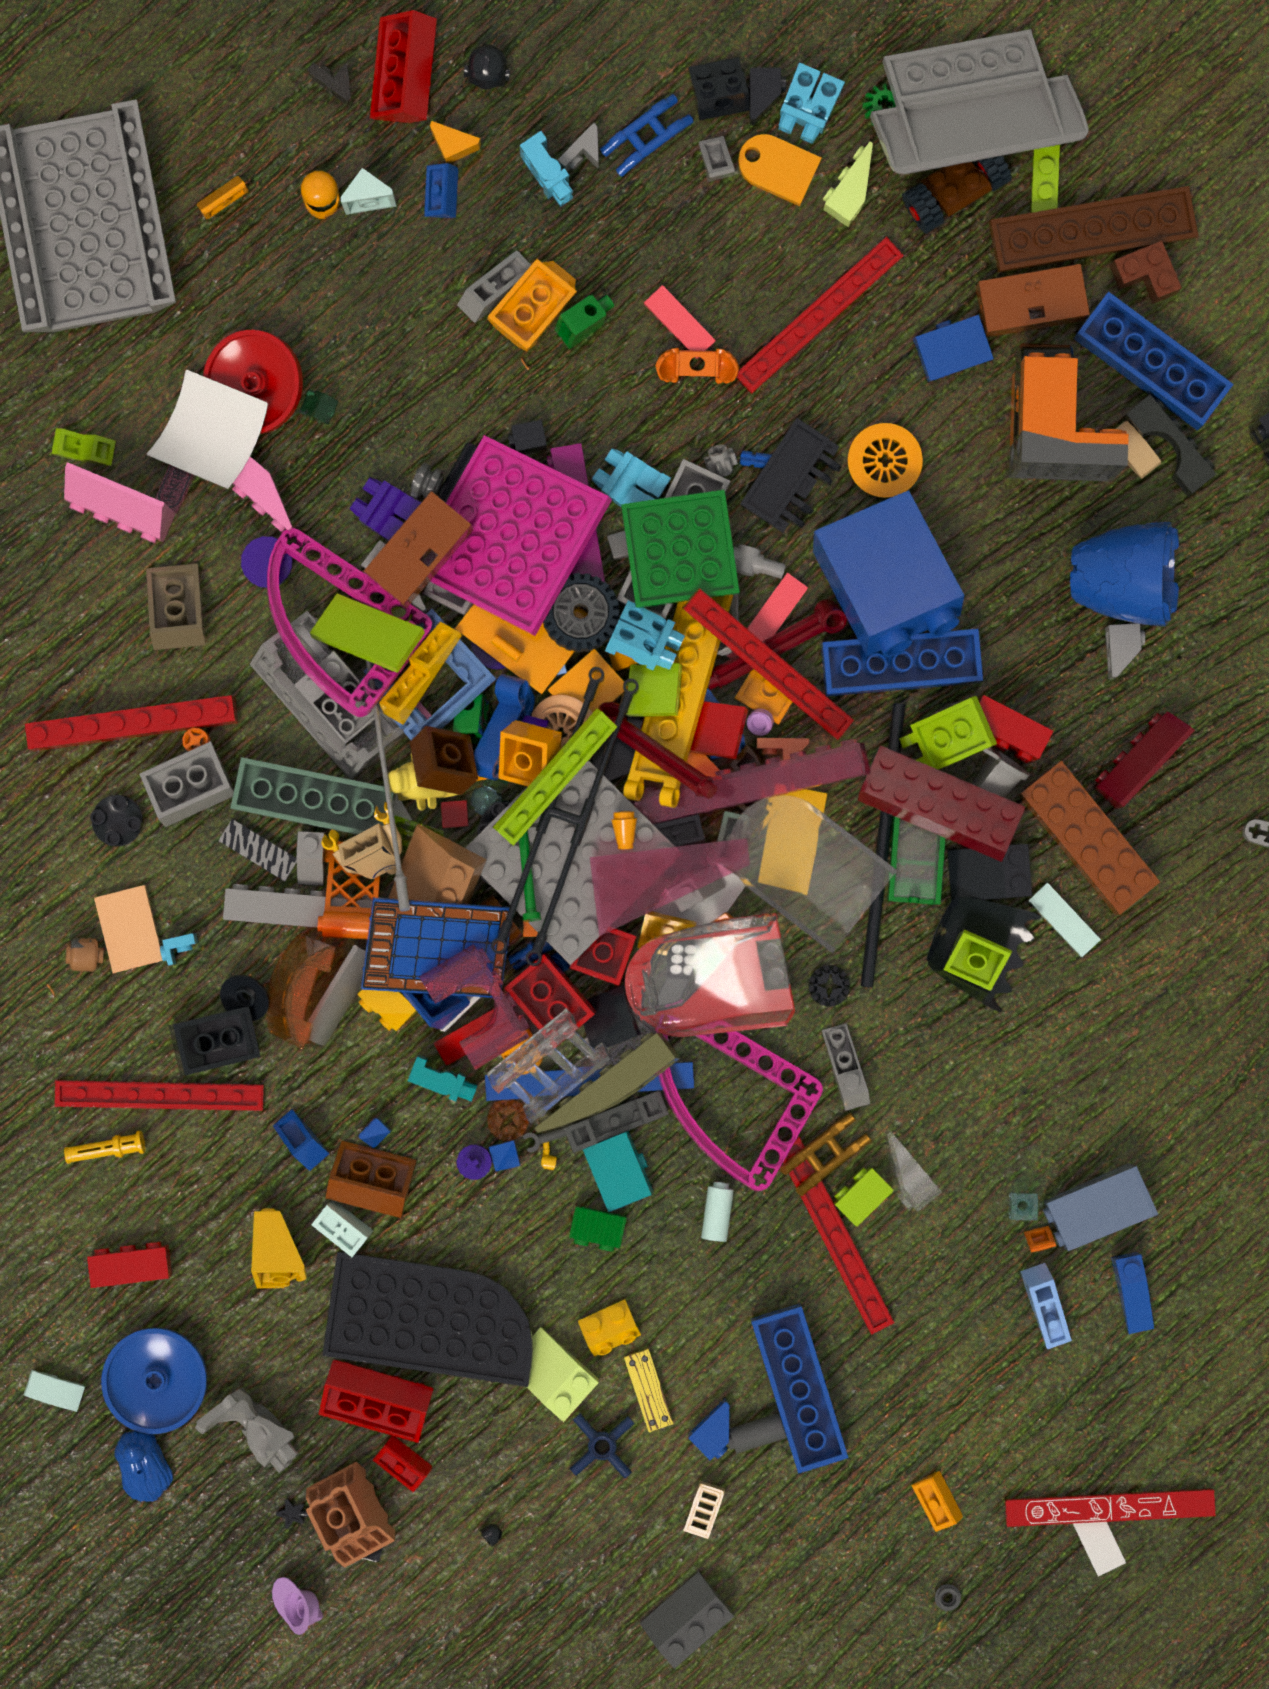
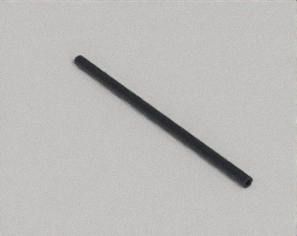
(882, 851)

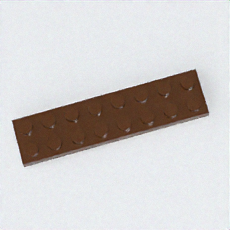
(1093, 229)

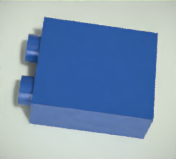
(889, 575)

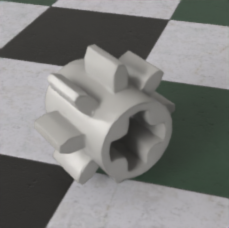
(720, 460)

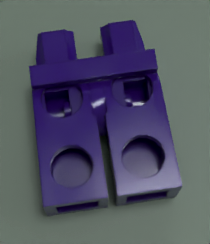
(385, 504)

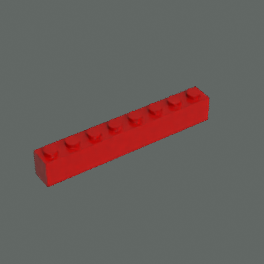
(131, 723)

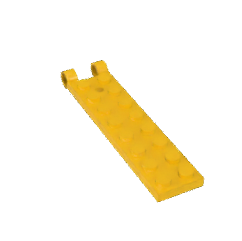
(676, 733)

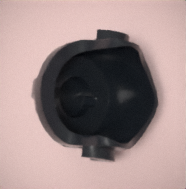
(487, 67)

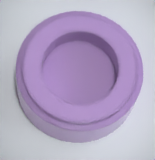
(760, 722)

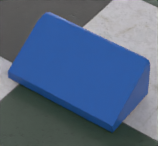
(441, 191)

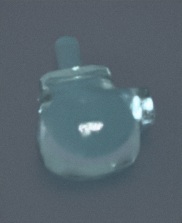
(484, 797)

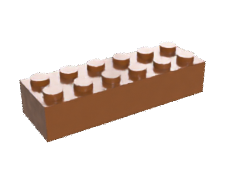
(1088, 838)

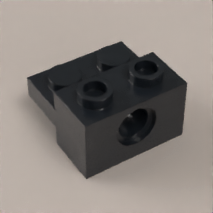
(719, 88)

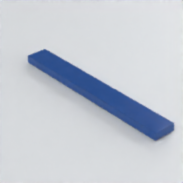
(681, 1073)

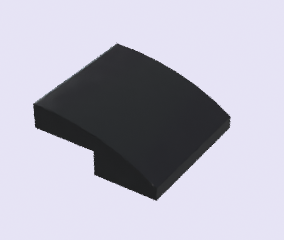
(613, 1019)

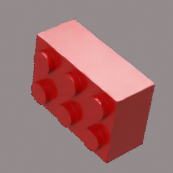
(1015, 731)
(547, 992)

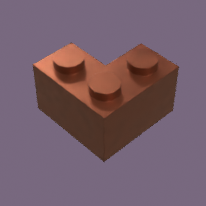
(1150, 266)

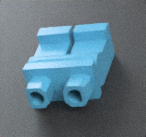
(809, 111)
(546, 169)
(628, 475)
(643, 637)

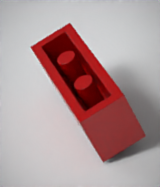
(129, 1265)

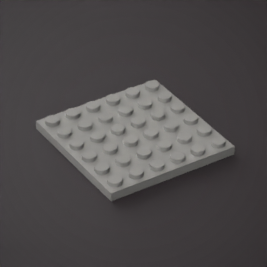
(574, 918)

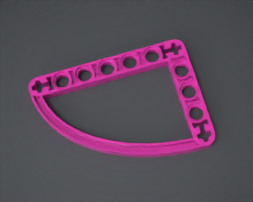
(362, 595)
(786, 1120)

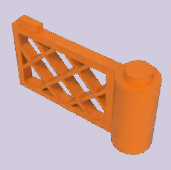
(345, 920)

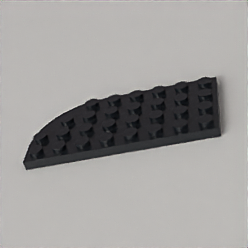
(427, 1320)

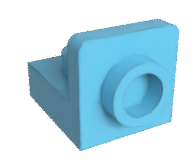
(182, 943)

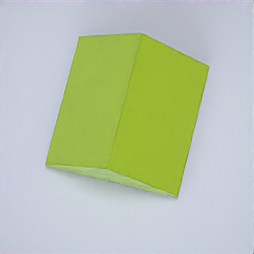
(977, 959)

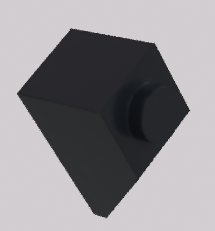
(764, 91)

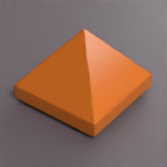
(1040, 1239)

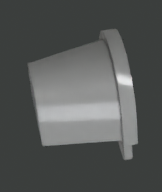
(999, 773)

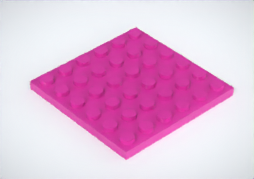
(524, 536)

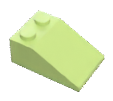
(558, 1376)

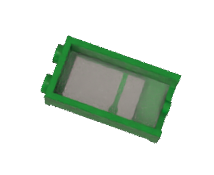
(918, 862)

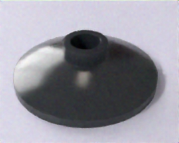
(245, 991)

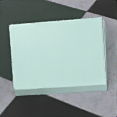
(367, 194)

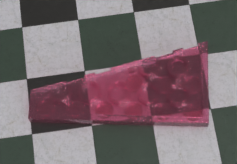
(646, 880)

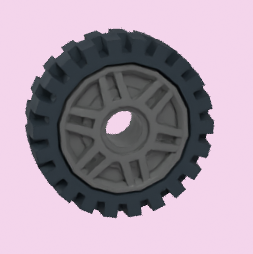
(596, 627)

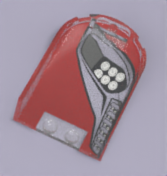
(712, 978)

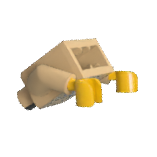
(368, 852)

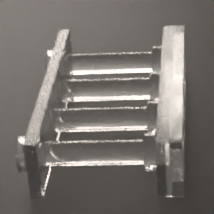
(535, 1048)

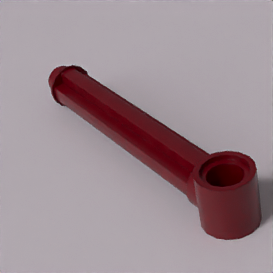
(785, 640)
(660, 755)

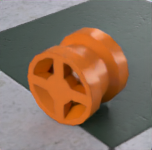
(193, 737)

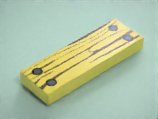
(648, 1390)

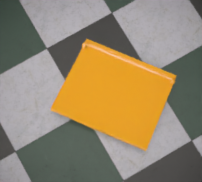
(527, 656)

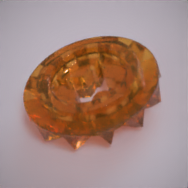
(495, 1121)

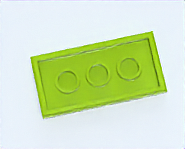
(367, 633)

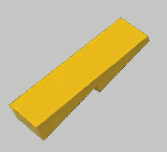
(424, 666)

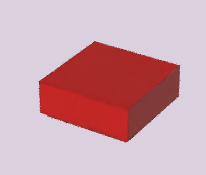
(454, 814)

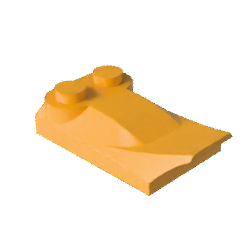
(533, 303)

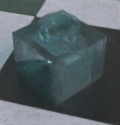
(1029, 1212)

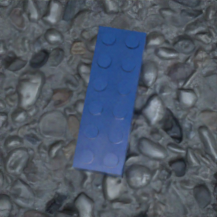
(1153, 361)
(924, 664)
(799, 1388)

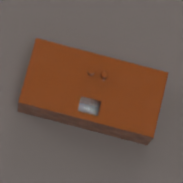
(1032, 300)
(418, 549)

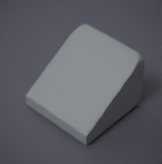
(618, 545)

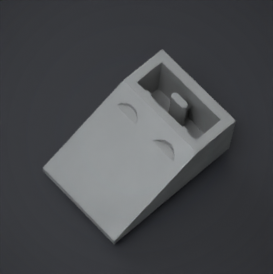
(338, 718)

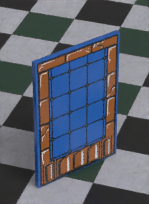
(417, 940)

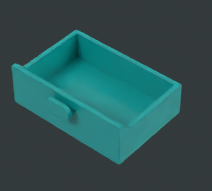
(619, 1171)

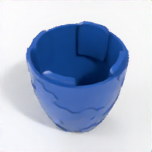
(1128, 573)

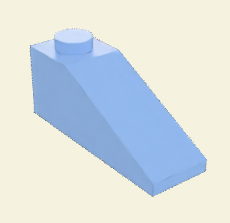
(1046, 1305)

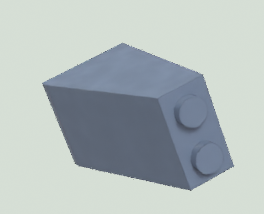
(1099, 1207)

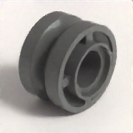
(426, 481)

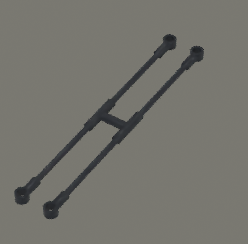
(581, 822)

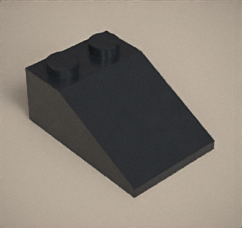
(987, 878)
(214, 1041)

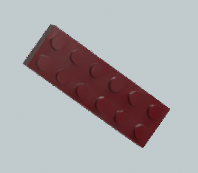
(941, 803)

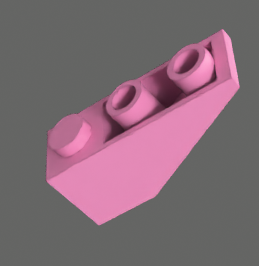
(261, 489)

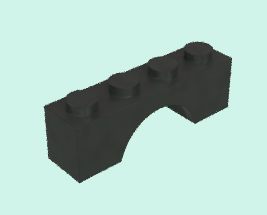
(1191, 468)

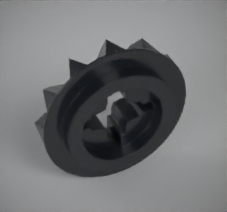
(821, 976)

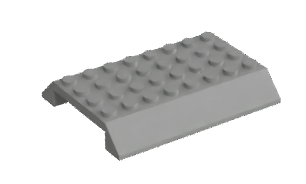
(82, 221)

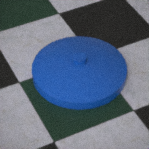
(154, 1380)

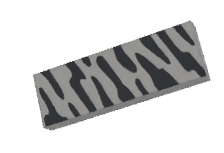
(258, 850)

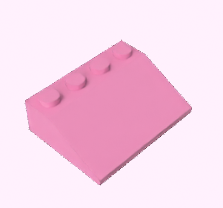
(116, 503)

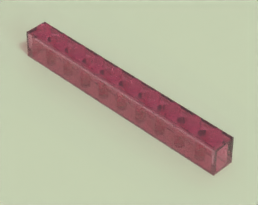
(763, 781)

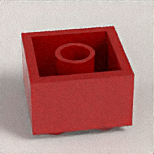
(607, 957)

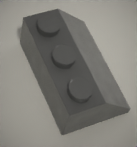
(686, 1619)

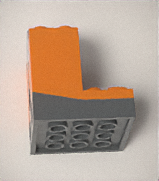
(1044, 422)

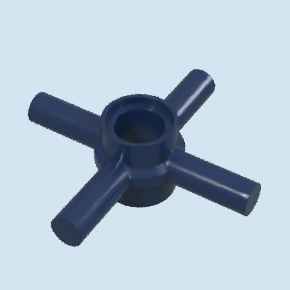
(610, 1437)

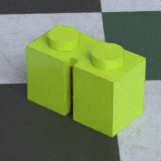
(862, 1196)

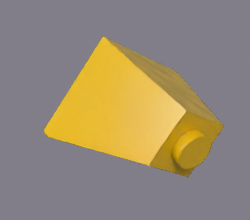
(274, 1252)

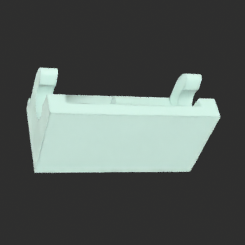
(342, 1227)

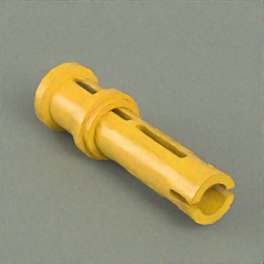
(117, 1146)

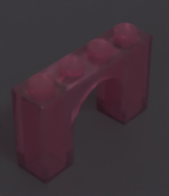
(504, 1028)

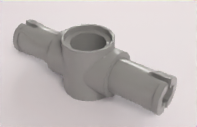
(751, 562)

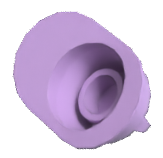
(296, 1606)

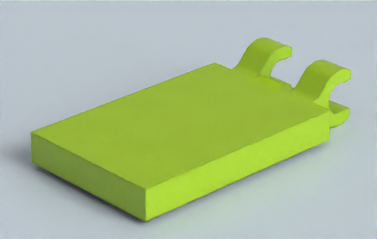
(951, 734)

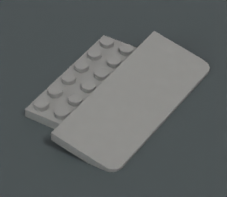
(974, 104)

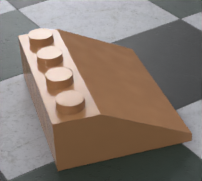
(439, 869)

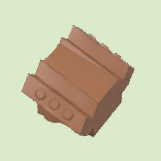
(348, 1515)

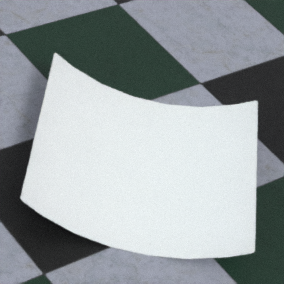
(210, 430)

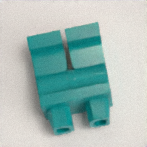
(442, 1082)

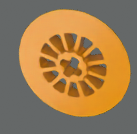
(893, 433)

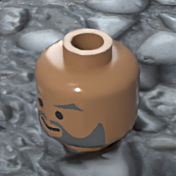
(83, 954)

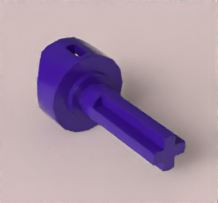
(474, 1161)

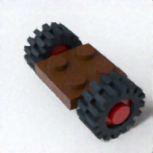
(953, 189)

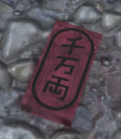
(174, 487)

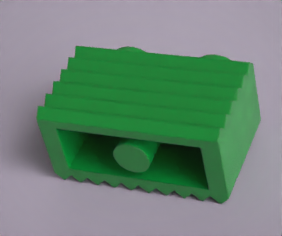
(598, 1228)

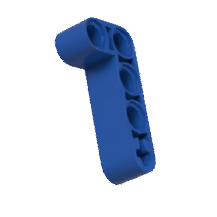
(514, 704)

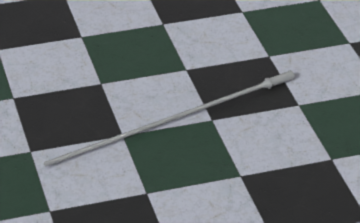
(400, 878)

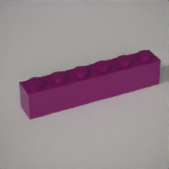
(571, 462)

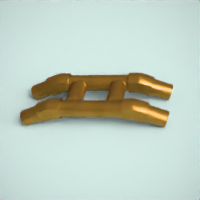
(841, 1155)

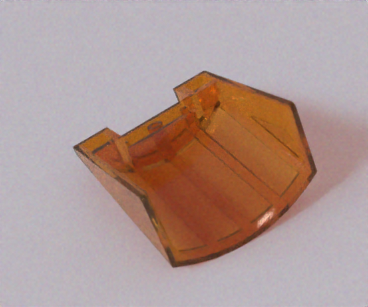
(293, 986)

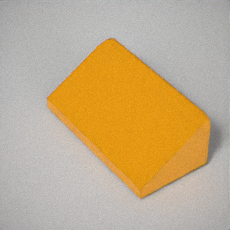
(222, 197)
(937, 1501)

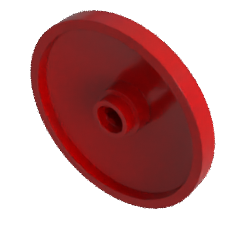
(262, 368)

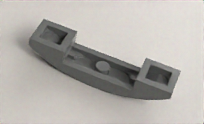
(615, 1121)

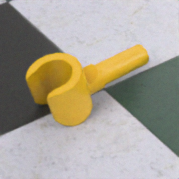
(548, 1161)

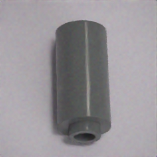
(756, 1433)

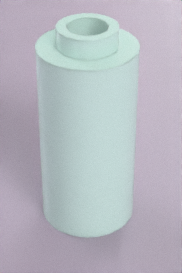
(717, 1212)

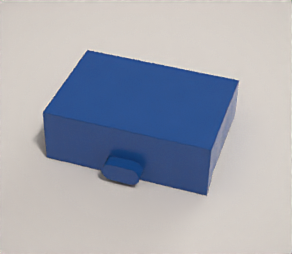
(953, 348)

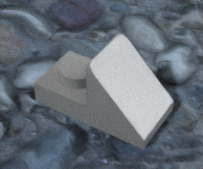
(585, 145)
(716, 159)

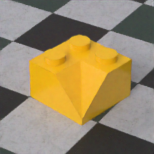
(390, 1005)

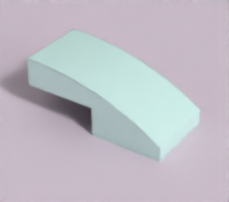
(53, 1390)

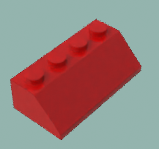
(403, 67)
(375, 1401)

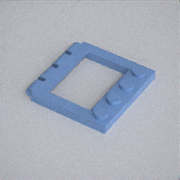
(467, 667)

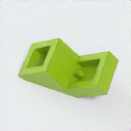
(83, 447)

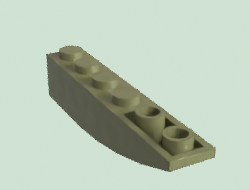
(616, 1083)

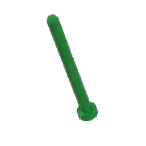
(531, 914)

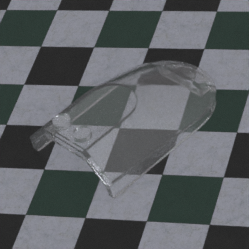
(809, 867)

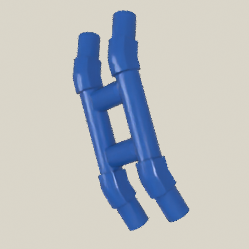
(643, 150)

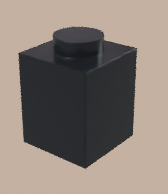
(528, 437)

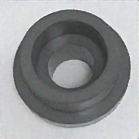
(947, 1605)

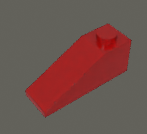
(449, 1046)

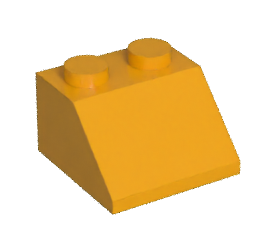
(526, 751)

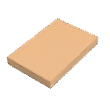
(129, 928)

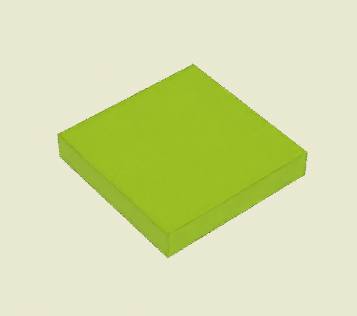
(657, 691)

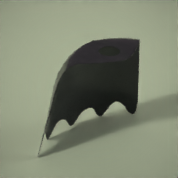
(990, 921)

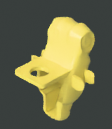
(403, 782)

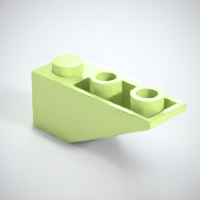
(850, 194)

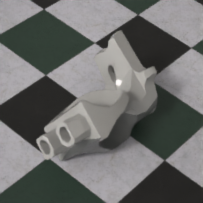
(263, 1431)

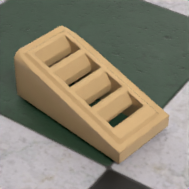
(710, 1489)

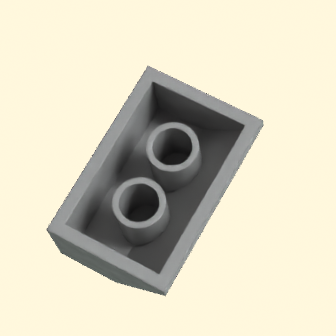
(187, 784)

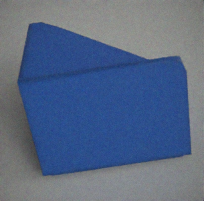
(375, 1132)
(504, 1155)

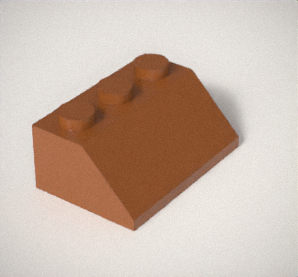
(370, 1179)

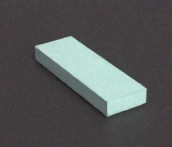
(1064, 920)

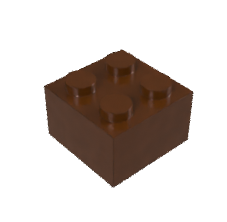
(443, 760)

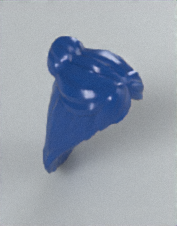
(142, 1466)

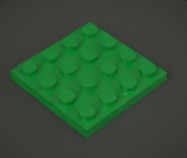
(680, 548)

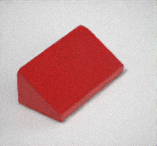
(402, 1463)

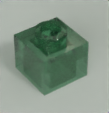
(318, 406)

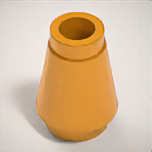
(624, 828)

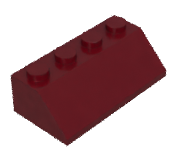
(1143, 759)

